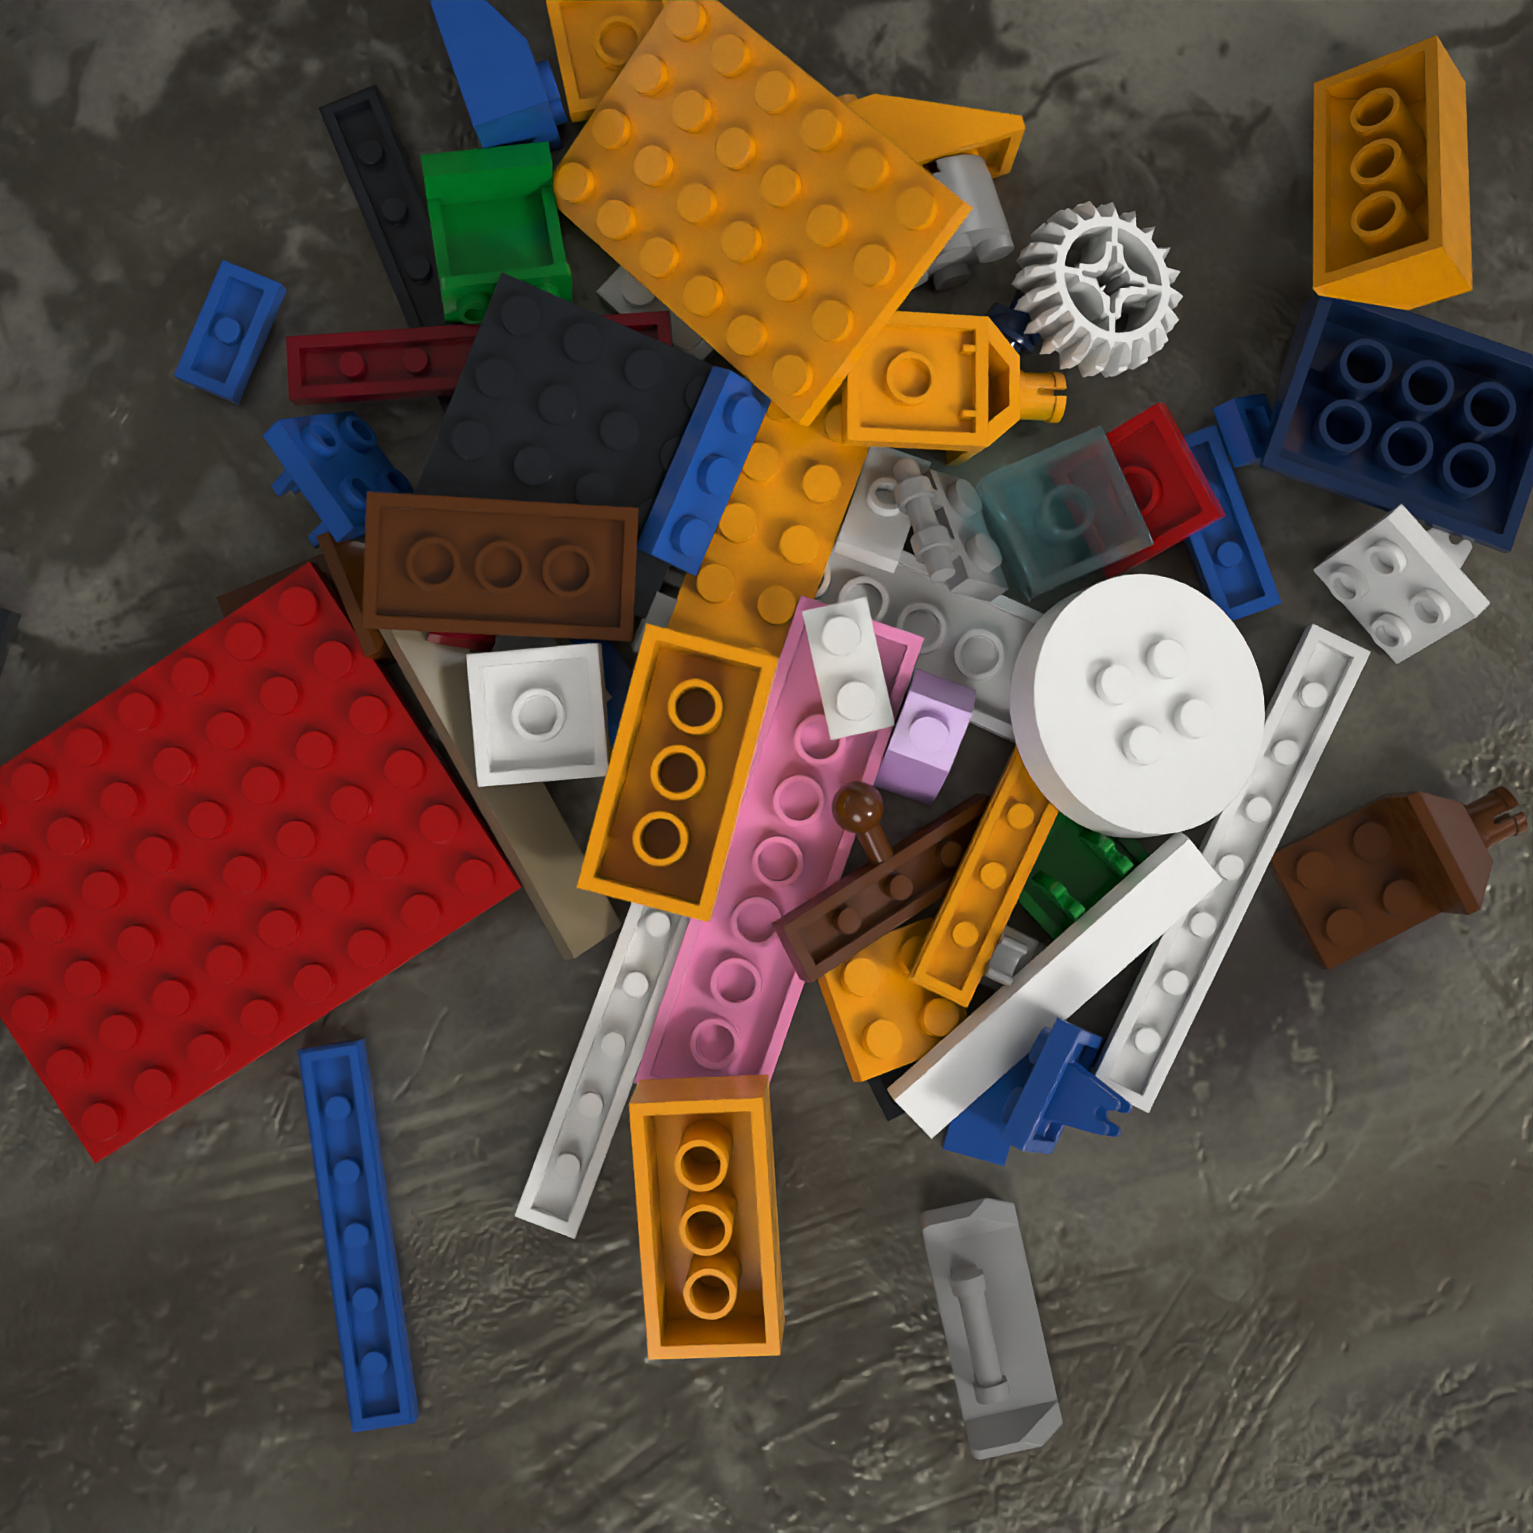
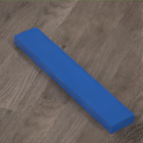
(358, 1235)

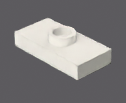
(873, 524)

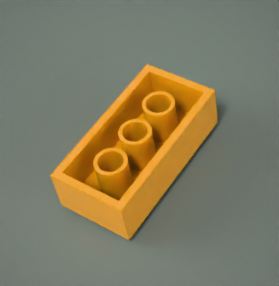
(678, 773)
(707, 1216)

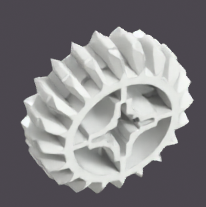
(1080, 304)

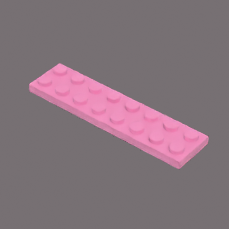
(732, 976)

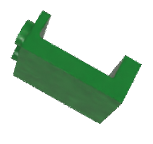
(493, 221)

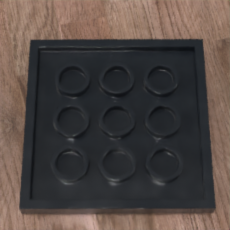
(565, 413)

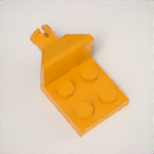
(943, 387)

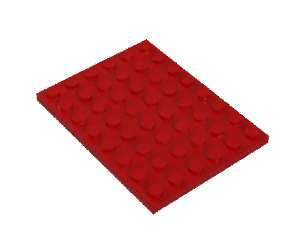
(224, 861)

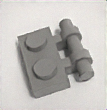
(949, 531)

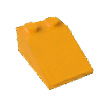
(942, 130)

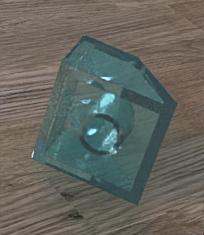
(1062, 515)

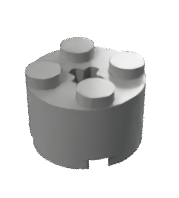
(984, 232)

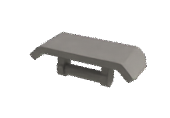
(991, 1326)

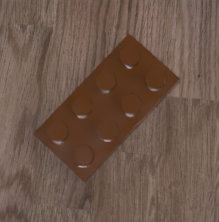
(499, 567)

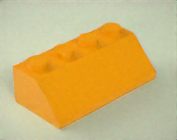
(1392, 181)

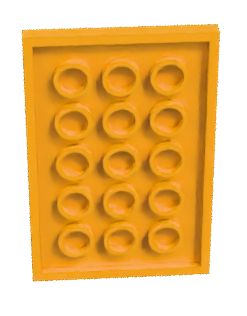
(754, 203)

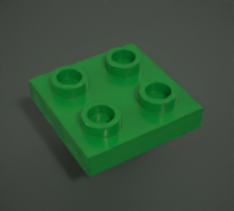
(1075, 873)

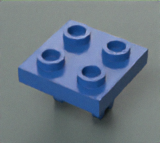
(334, 466)
(1061, 1091)

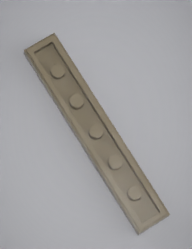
(518, 814)

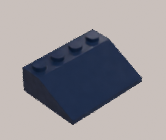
(1406, 416)

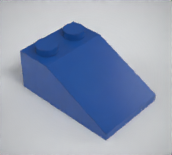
(501, 84)

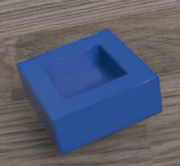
(1244, 427)

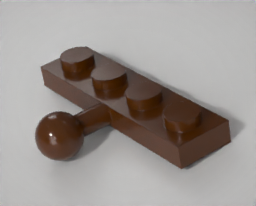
(883, 891)

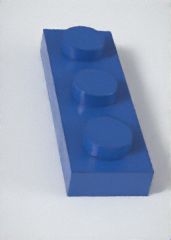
(704, 470)
(1228, 551)

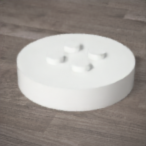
(1137, 707)

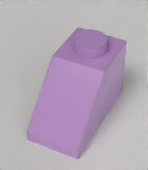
(925, 737)

